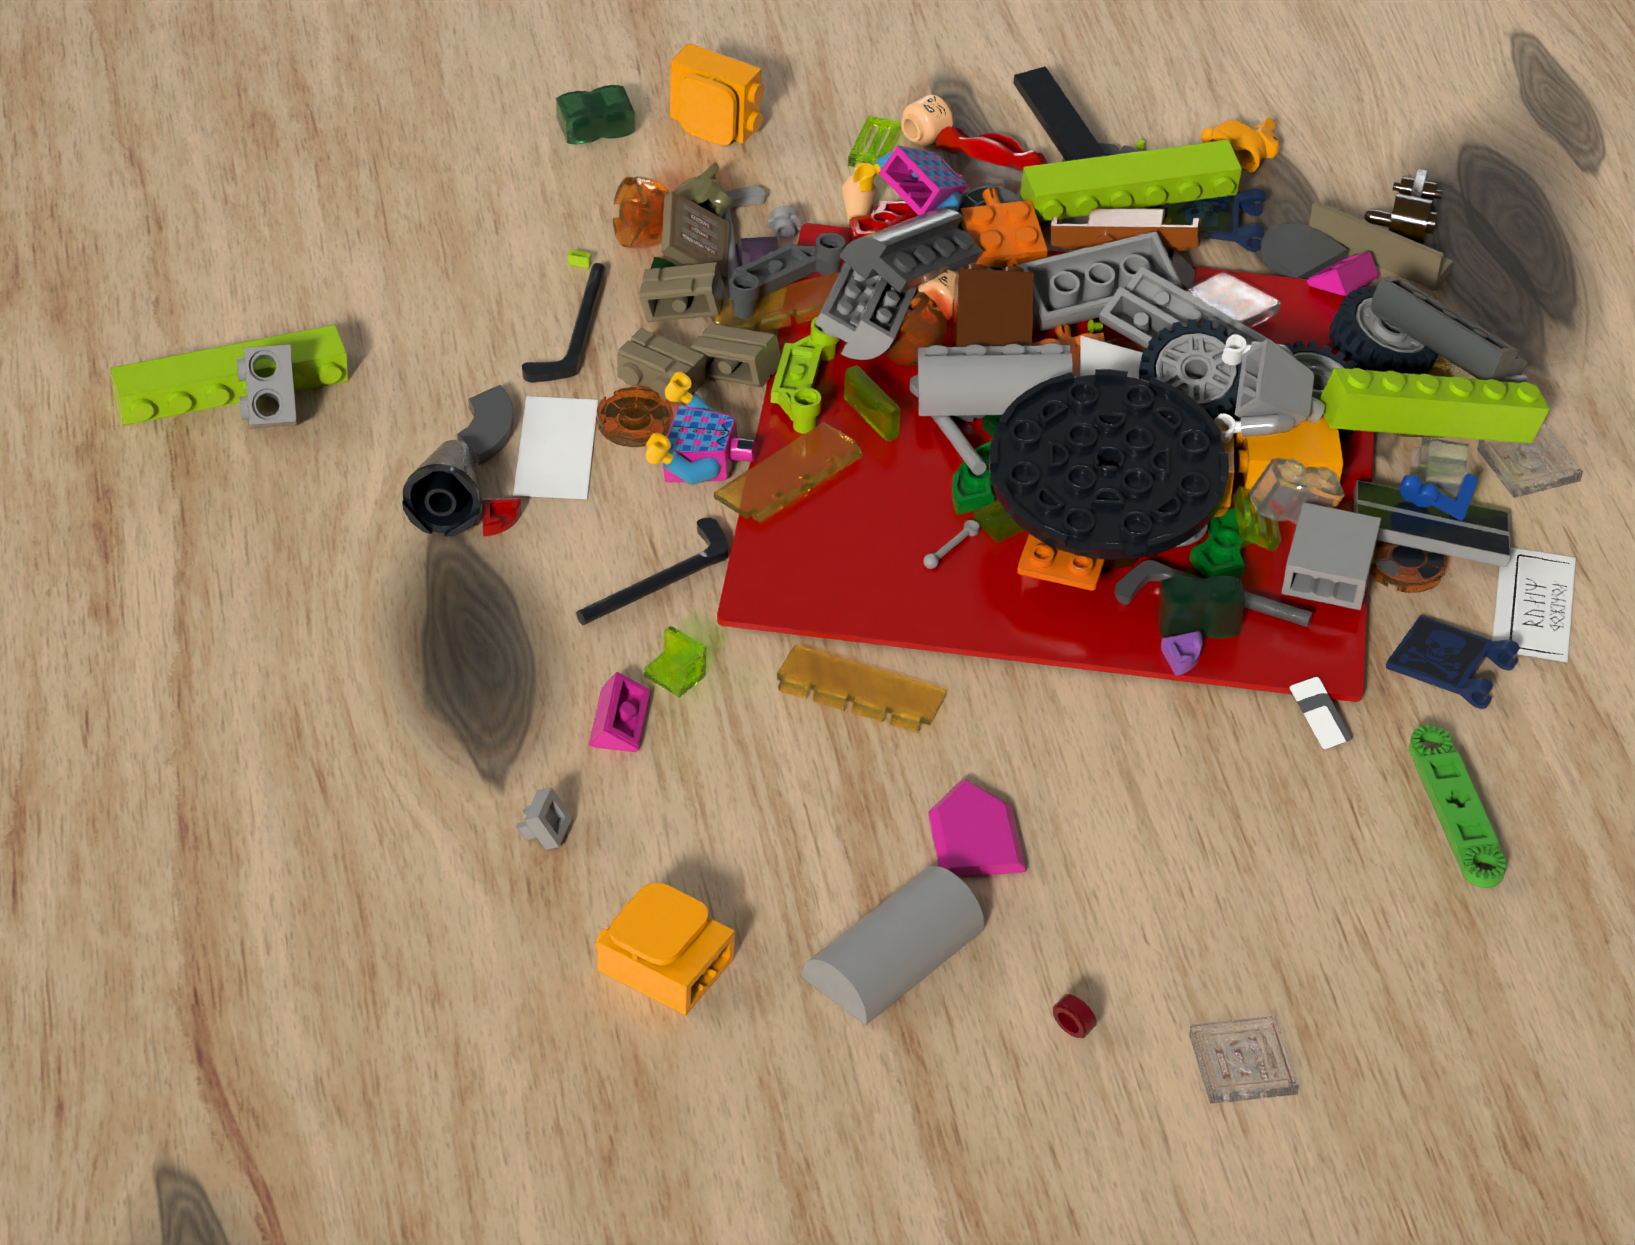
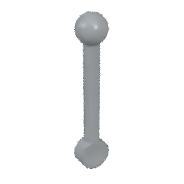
(971, 528)

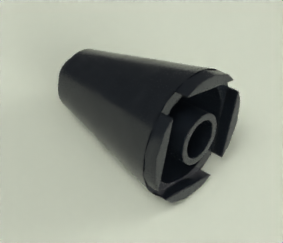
(444, 490)

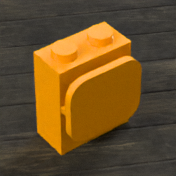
(715, 95)
(1307, 443)
(665, 947)

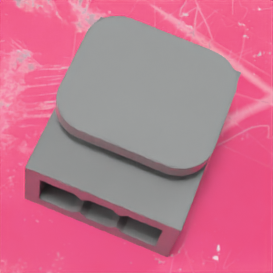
(1331, 556)

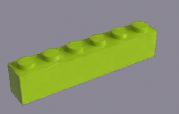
(1132, 180)
(210, 376)
(1433, 405)

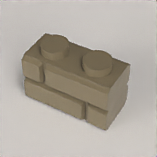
(682, 292)
(738, 354)
(653, 360)

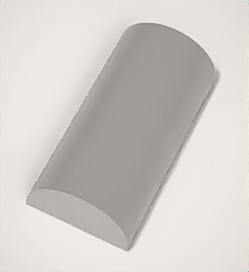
(1083, 281)
(897, 944)

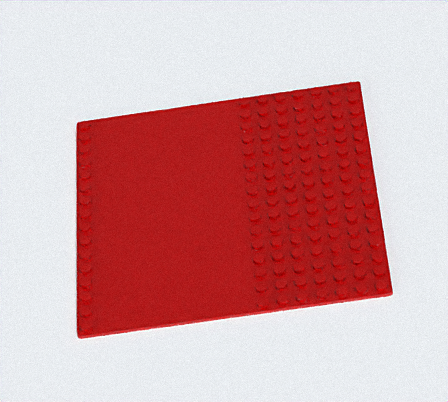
(855, 546)

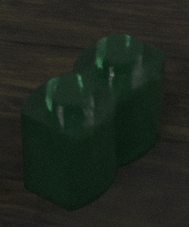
(595, 114)
(1203, 605)

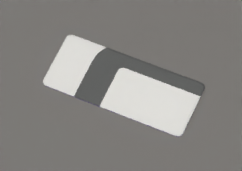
(1320, 713)

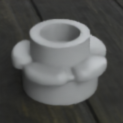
(784, 222)

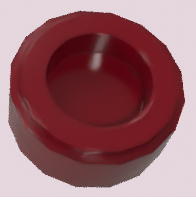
(1074, 1016)

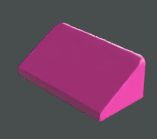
(1346, 274)
(620, 714)

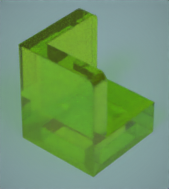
(680, 663)

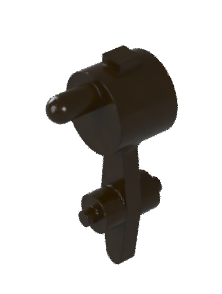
(1411, 208)

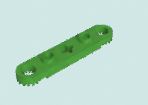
(1467, 827)

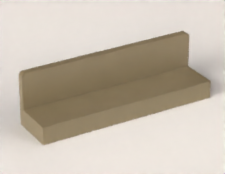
(1387, 248)

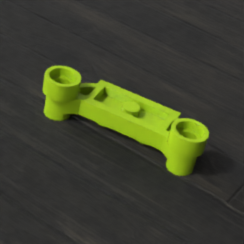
(797, 376)

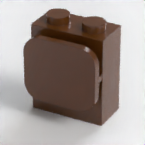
(992, 306)

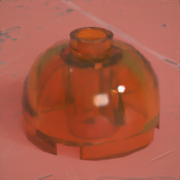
(639, 212)
(921, 327)

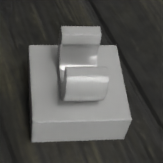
(545, 819)

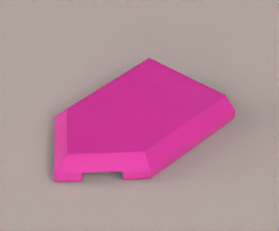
(975, 833)

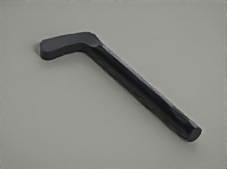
(569, 365)
(716, 552)

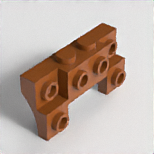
(1118, 224)

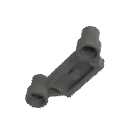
(781, 269)

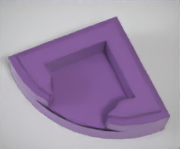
(1182, 651)

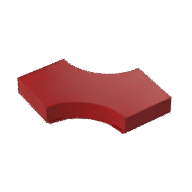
(886, 215)

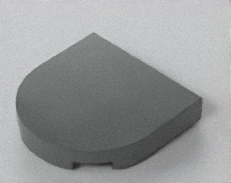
(1299, 250)

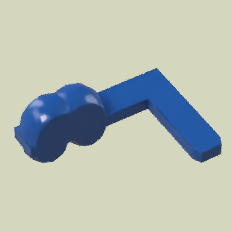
(1428, 494)

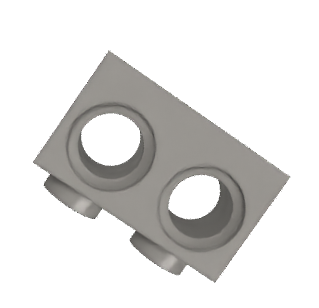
(277, 386)

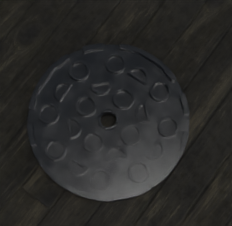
(1051, 477)

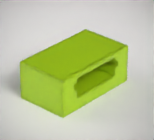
(579, 258)

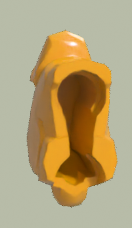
(1248, 143)

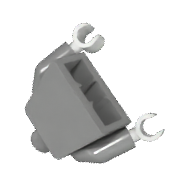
(1271, 390)

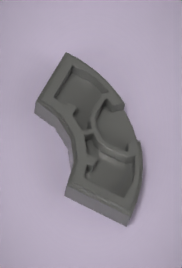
(490, 424)

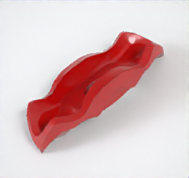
(989, 147)

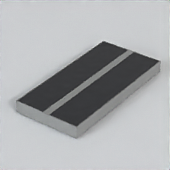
(1478, 537)

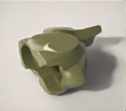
(706, 191)

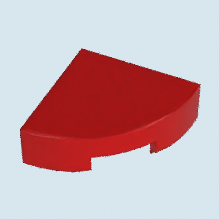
(499, 515)

